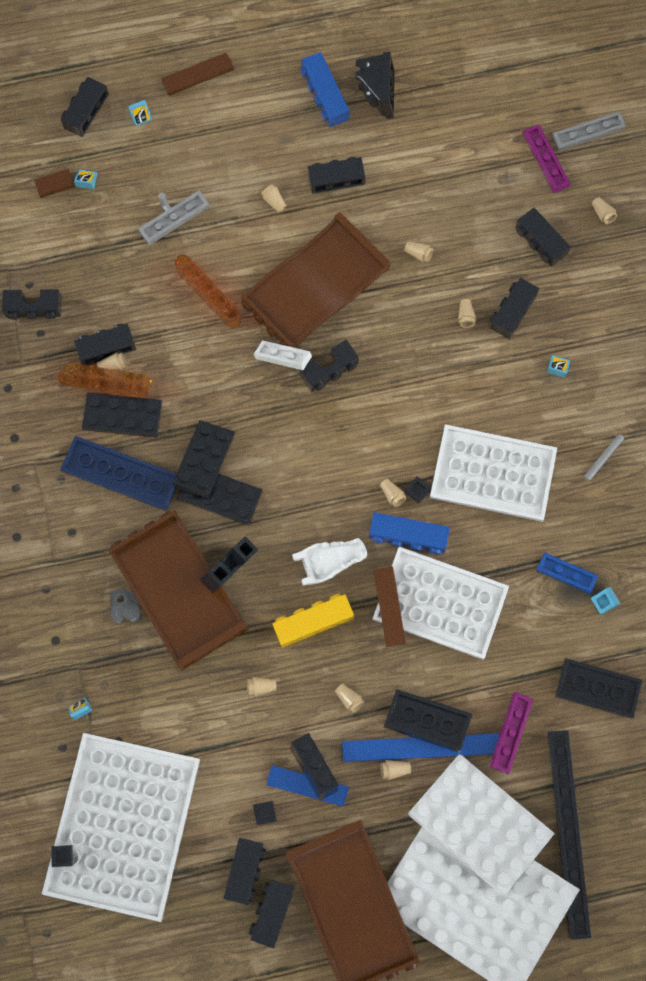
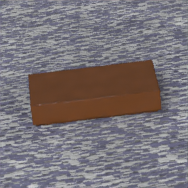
(54, 183)

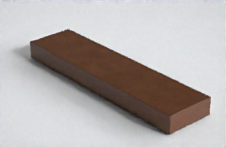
(197, 74)
(389, 607)

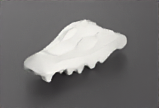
(326, 559)

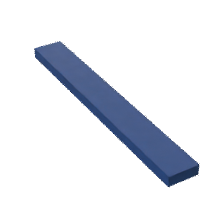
(414, 748)

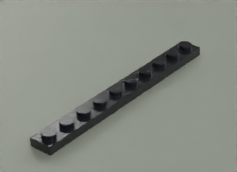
(569, 831)

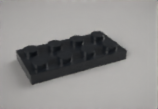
(122, 415)
(203, 459)
(228, 499)
(598, 688)
(428, 720)

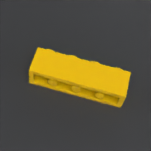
(313, 620)

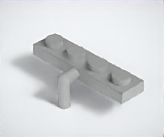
(173, 217)

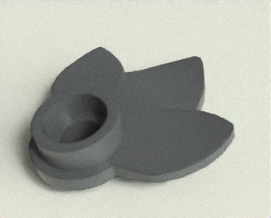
(127, 608)

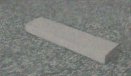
(588, 131)

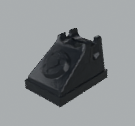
(378, 82)

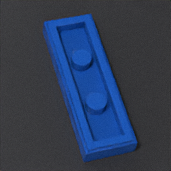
(567, 573)

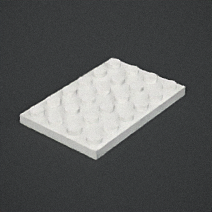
(493, 473)
(446, 603)
(481, 824)

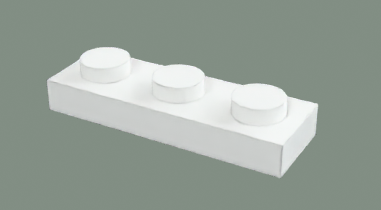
(282, 355)

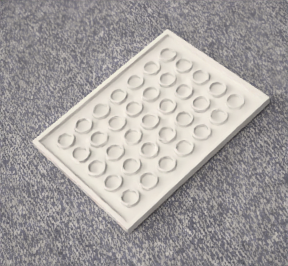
(124, 826)
(473, 921)

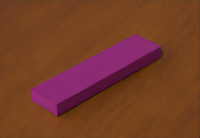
(546, 158)
(511, 733)

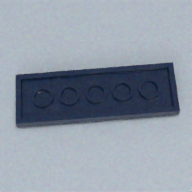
(119, 473)

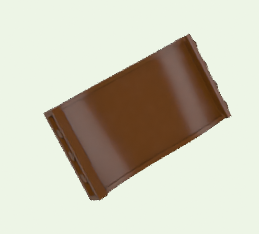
(315, 282)
(165, 577)
(353, 906)

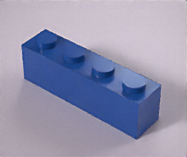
(325, 89)
(409, 532)

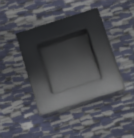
(417, 489)
(264, 813)
(62, 856)

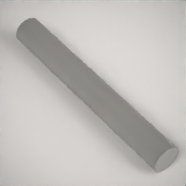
(603, 458)

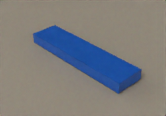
(298, 784)

